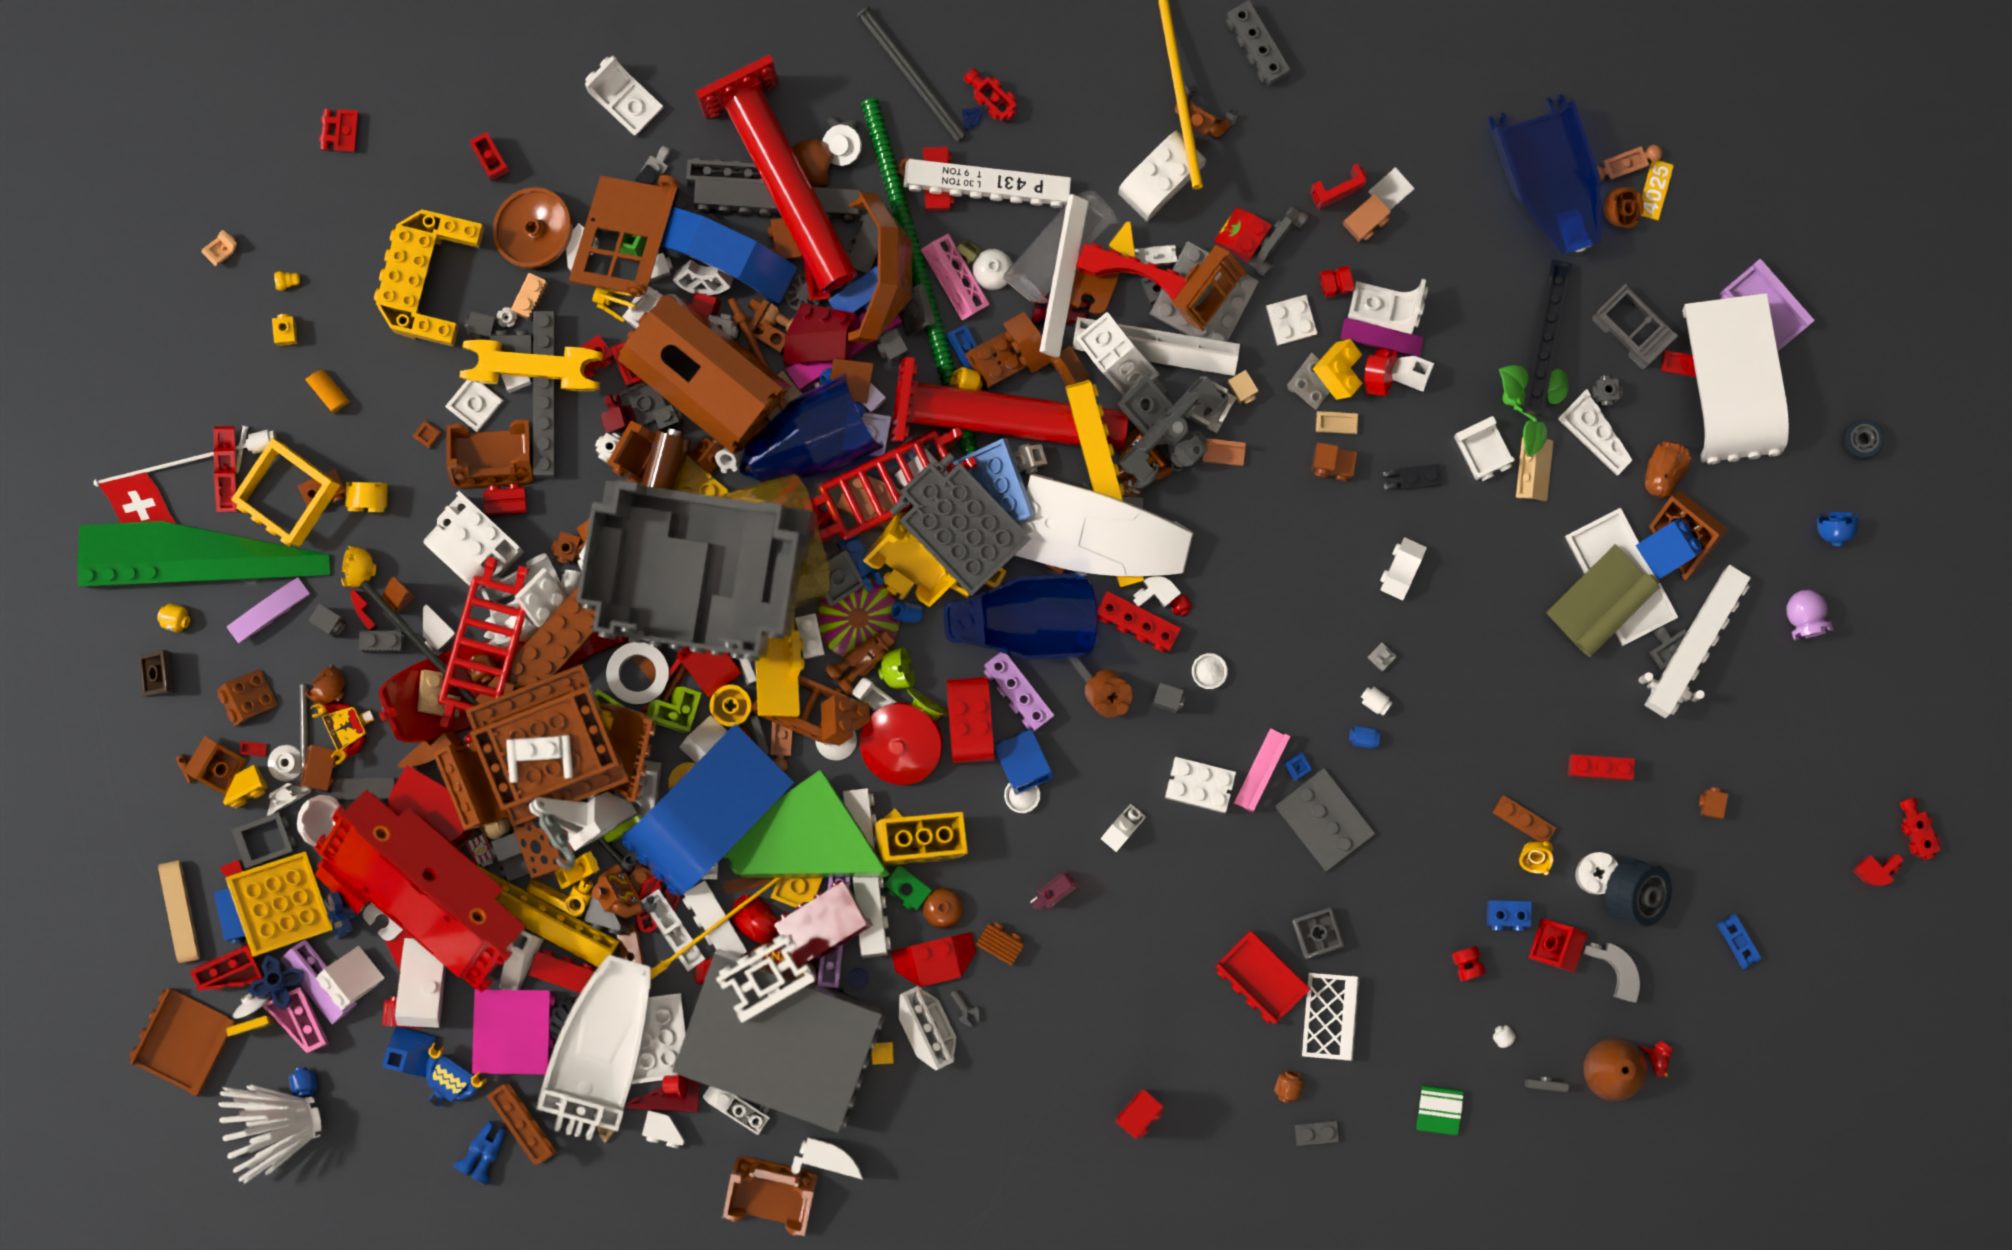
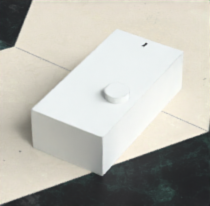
(419, 987)

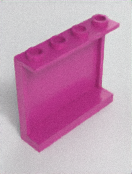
(512, 1031)

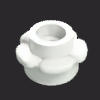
(506, 322)

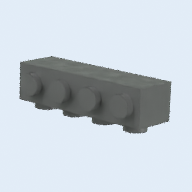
(1258, 43)
(722, 171)

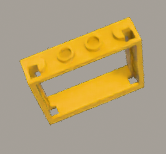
(313, 511)

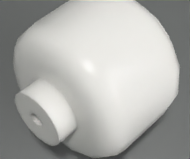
(1504, 1036)

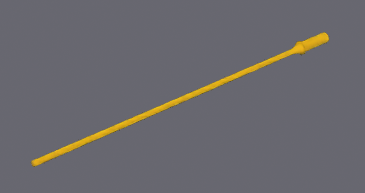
(664, 964)

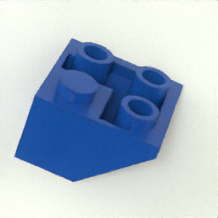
(408, 1052)

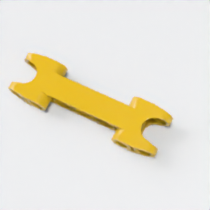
(495, 363)

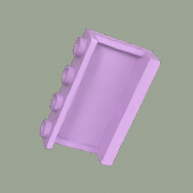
(1786, 312)

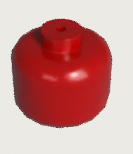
(1181, 605)

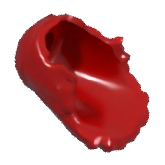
(755, 920)

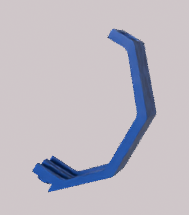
(729, 253)

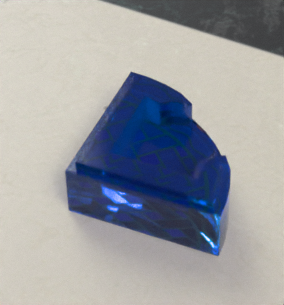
(971, 117)

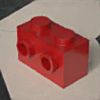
(599, 345)

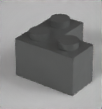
(510, 855)

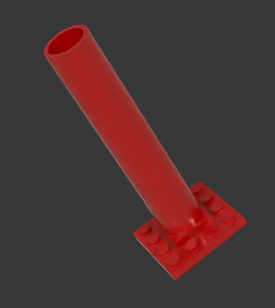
(779, 168)
(990, 412)

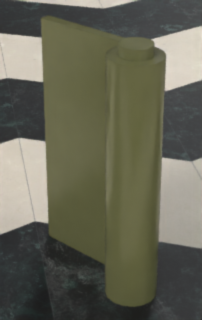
(1602, 600)

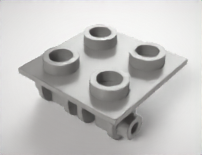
(1308, 384)

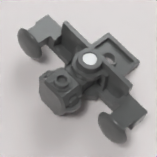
(1166, 424)

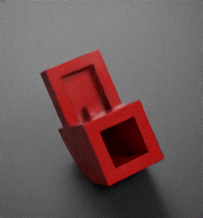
(1378, 371)
(1876, 875)

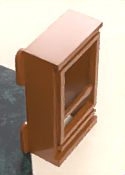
(1199, 280)

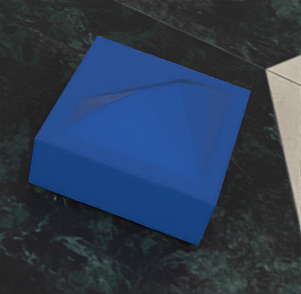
(1298, 766)

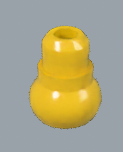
(285, 280)

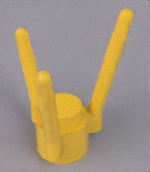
(605, 296)

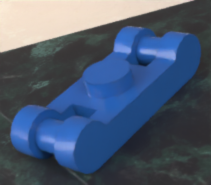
(1739, 941)

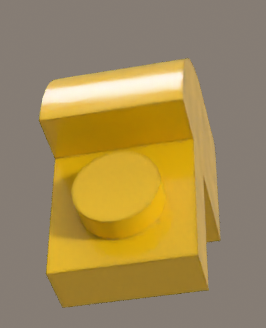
(584, 867)

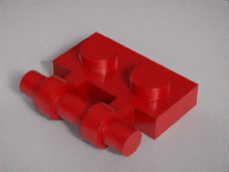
(345, 131)

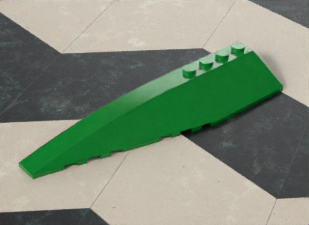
(182, 553)

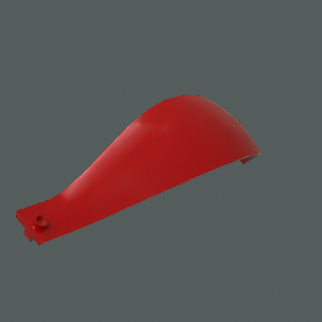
(401, 692)

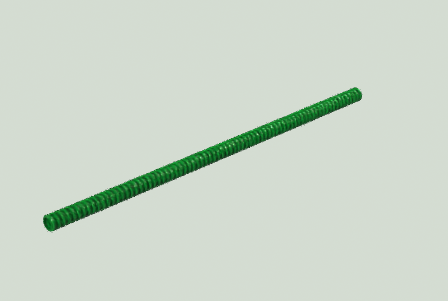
(919, 272)

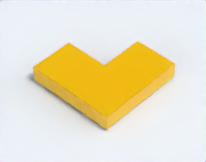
(250, 1025)

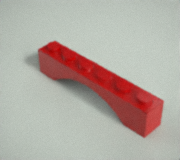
(1099, 262)

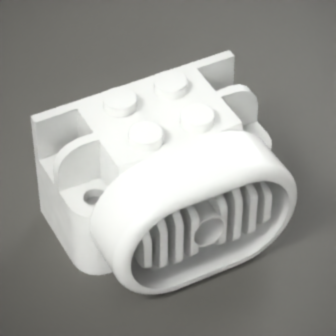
(467, 538)

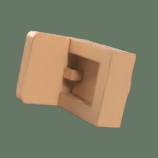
(220, 248)

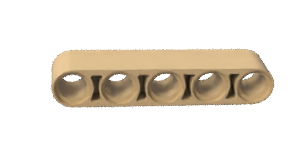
(179, 911)

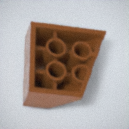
(1701, 524)

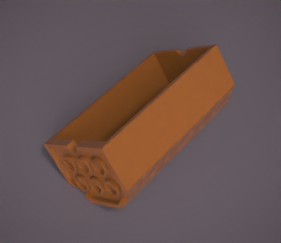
(728, 392)

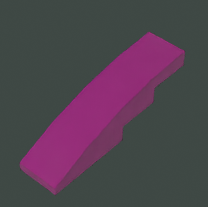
(1382, 337)

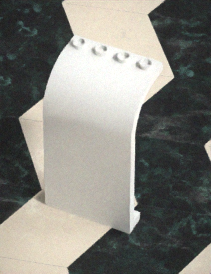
(1738, 378)

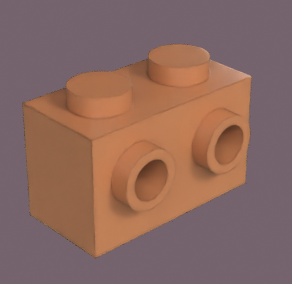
(1367, 218)

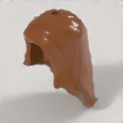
(1668, 460)

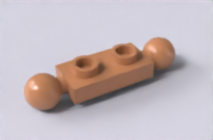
(1629, 162)
(781, 745)

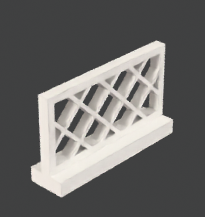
(1349, 1016)

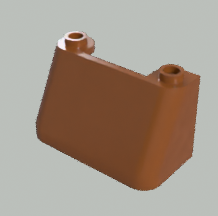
(489, 457)
(770, 1193)

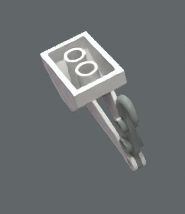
(581, 819)

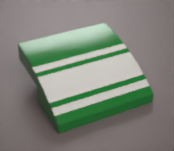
(1439, 1110)

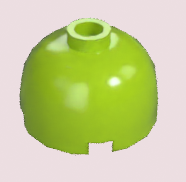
(896, 669)

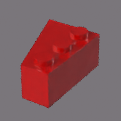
(228, 970)

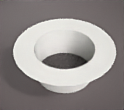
(615, 665)

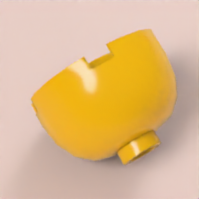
(357, 566)

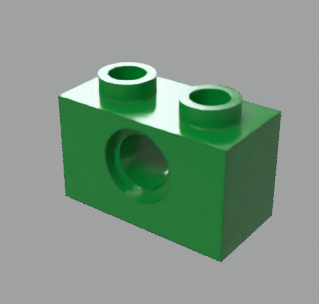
(900, 877)

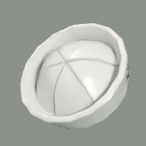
(1209, 671)
(1024, 801)

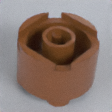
(1108, 693)

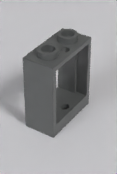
(244, 848)

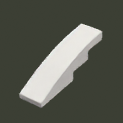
(674, 931)

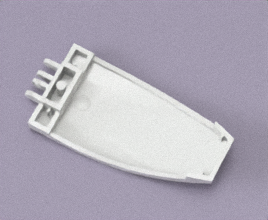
(1100, 533)
(598, 1049)

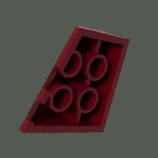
(819, 335)

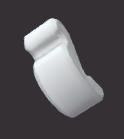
(869, 693)

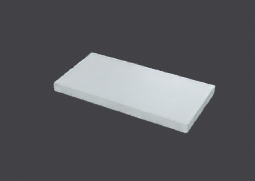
(1593, 542)

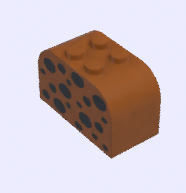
(538, 849)

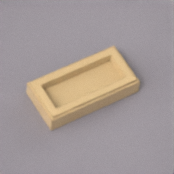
(1337, 423)

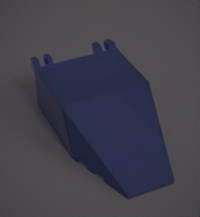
(1553, 174)

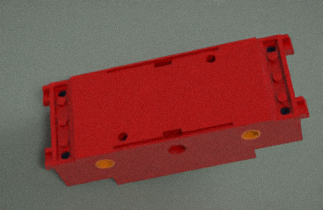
(423, 886)

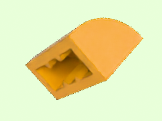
(327, 390)

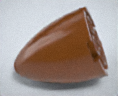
(1605, 1066)

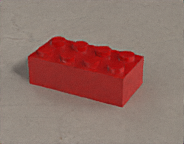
(1139, 1114)

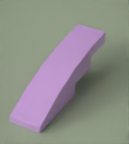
(268, 610)

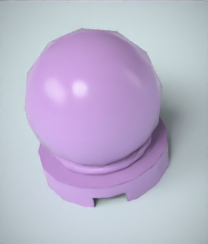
(1808, 613)

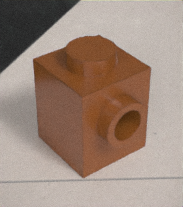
(1713, 803)

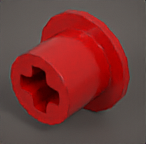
(674, 1085)

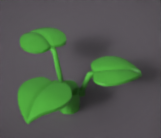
(1514, 381)

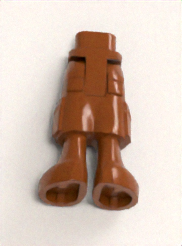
(862, 658)

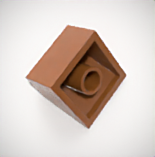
(214, 765)

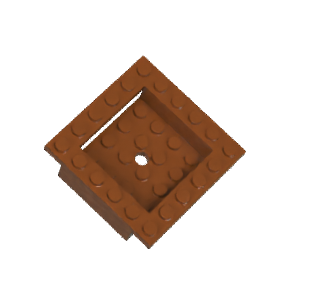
(577, 714)

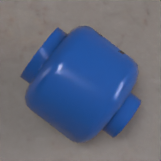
(303, 1083)

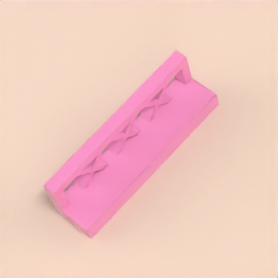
(951, 278)
(1261, 770)

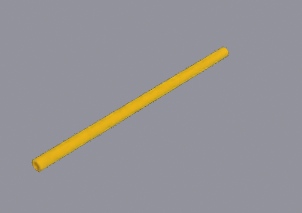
(1180, 94)

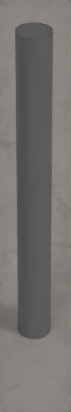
(304, 731)

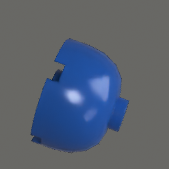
(1837, 527)

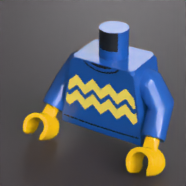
(449, 1078)

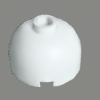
(990, 269)

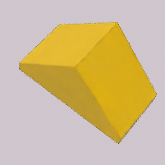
(1123, 241)

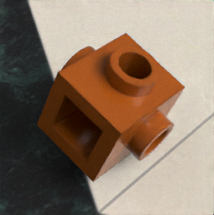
(705, 453)
(566, 540)

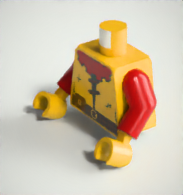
(345, 727)

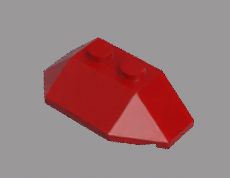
(935, 960)

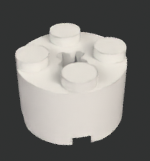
(1586, 868)

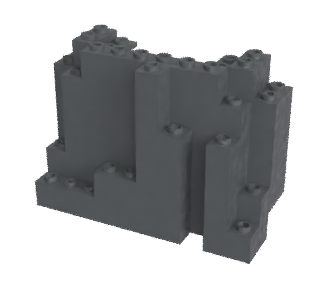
(693, 569)

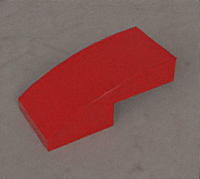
(360, 606)

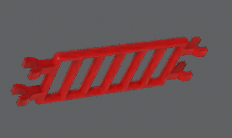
(860, 471)
(486, 580)

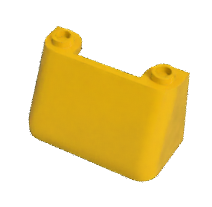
(907, 556)

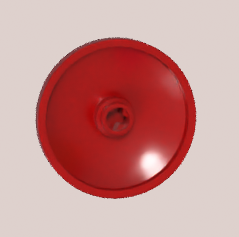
(901, 743)

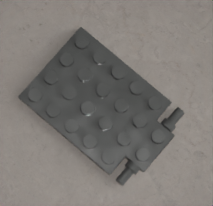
(959, 524)

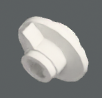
(844, 144)

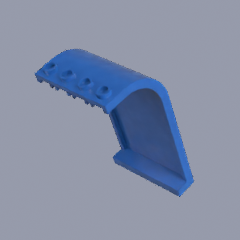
(707, 811)

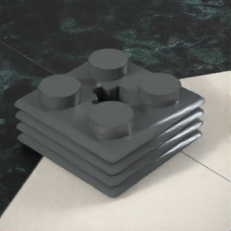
(1310, 944)

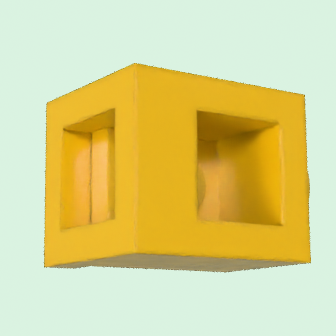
(898, 584)

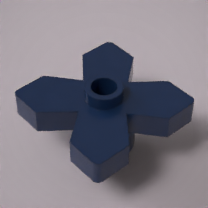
(339, 915)
(287, 979)

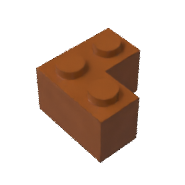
(1026, 341)
(1333, 462)
(841, 717)

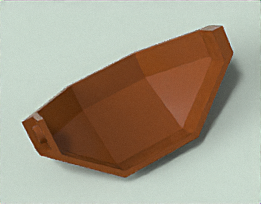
(894, 270)

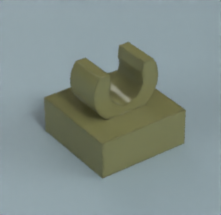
(969, 250)

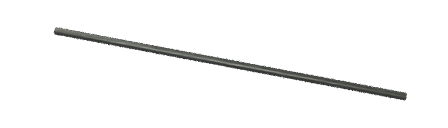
(442, 668)

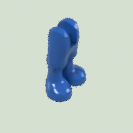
(487, 1147)

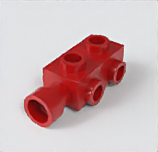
(995, 100)
(1917, 835)

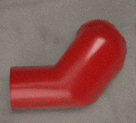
(702, 970)

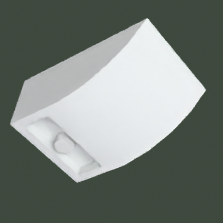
(826, 1156)

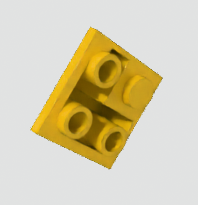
(245, 785)

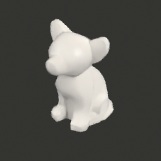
(728, 460)

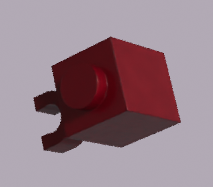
(618, 416)

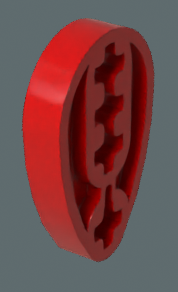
(649, 886)

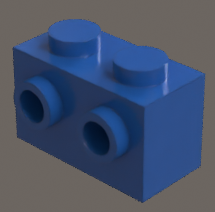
(1509, 914)

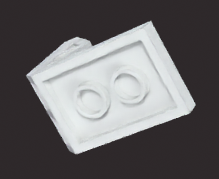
(1115, 354)

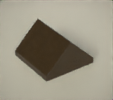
(156, 673)

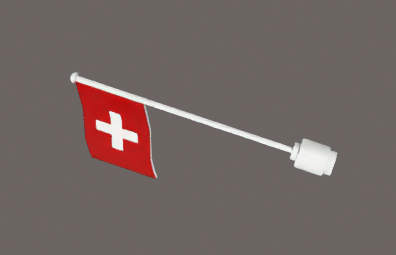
(138, 498)

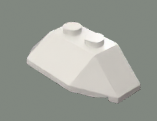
(927, 1028)

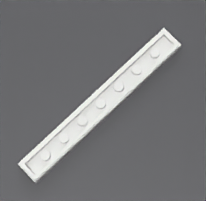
(1063, 276)

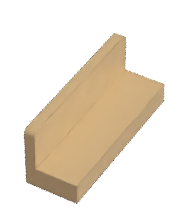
(1534, 473)

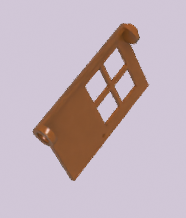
(630, 210)

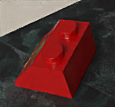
(1243, 234)
(1558, 945)

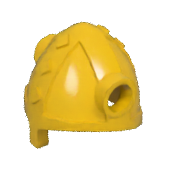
(1537, 857)

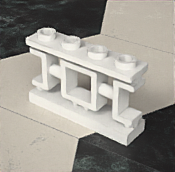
(774, 992)

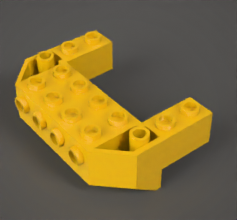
(407, 270)

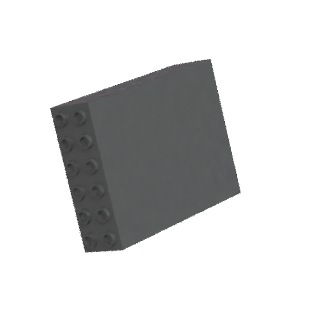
(790, 1057)

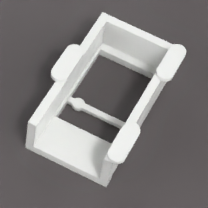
(535, 565)

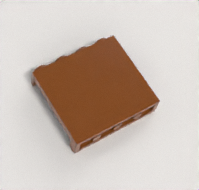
(182, 1041)

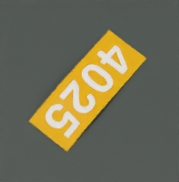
(1656, 188)

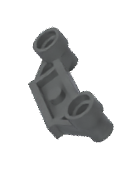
(1281, 228)

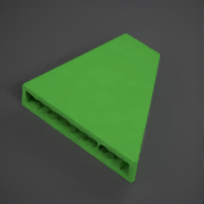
(806, 837)

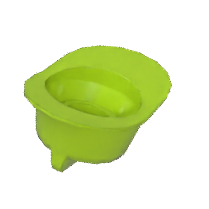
(926, 704)

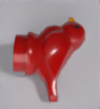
(1659, 1057)

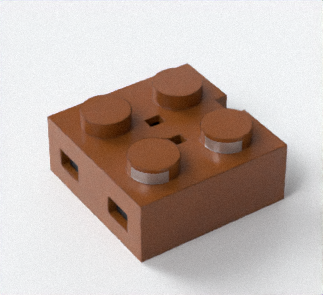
(994, 361)

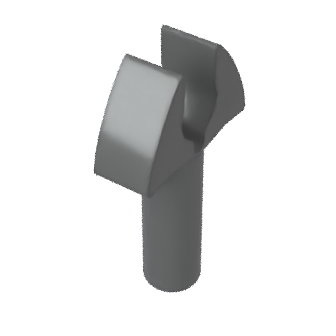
(964, 1008)

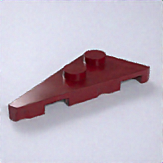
(658, 1101)

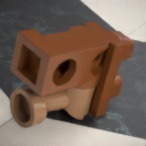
(763, 324)

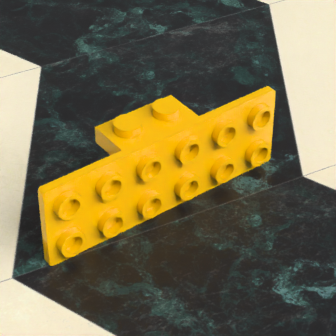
(779, 675)

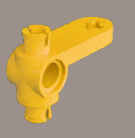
(560, 900)

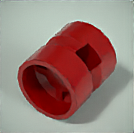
(1336, 281)
(1465, 956)

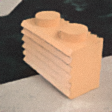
(529, 296)

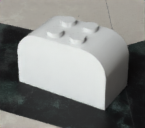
(1158, 177)

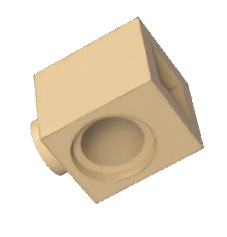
(1243, 387)

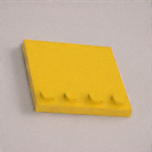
(279, 903)

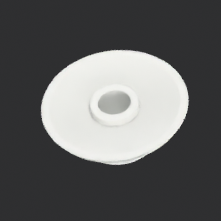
(292, 770)

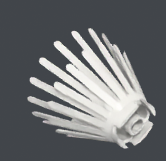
(267, 1112)

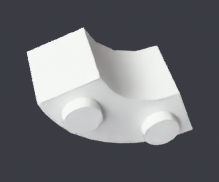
(702, 279)
(1403, 568)

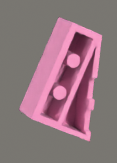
(300, 1021)

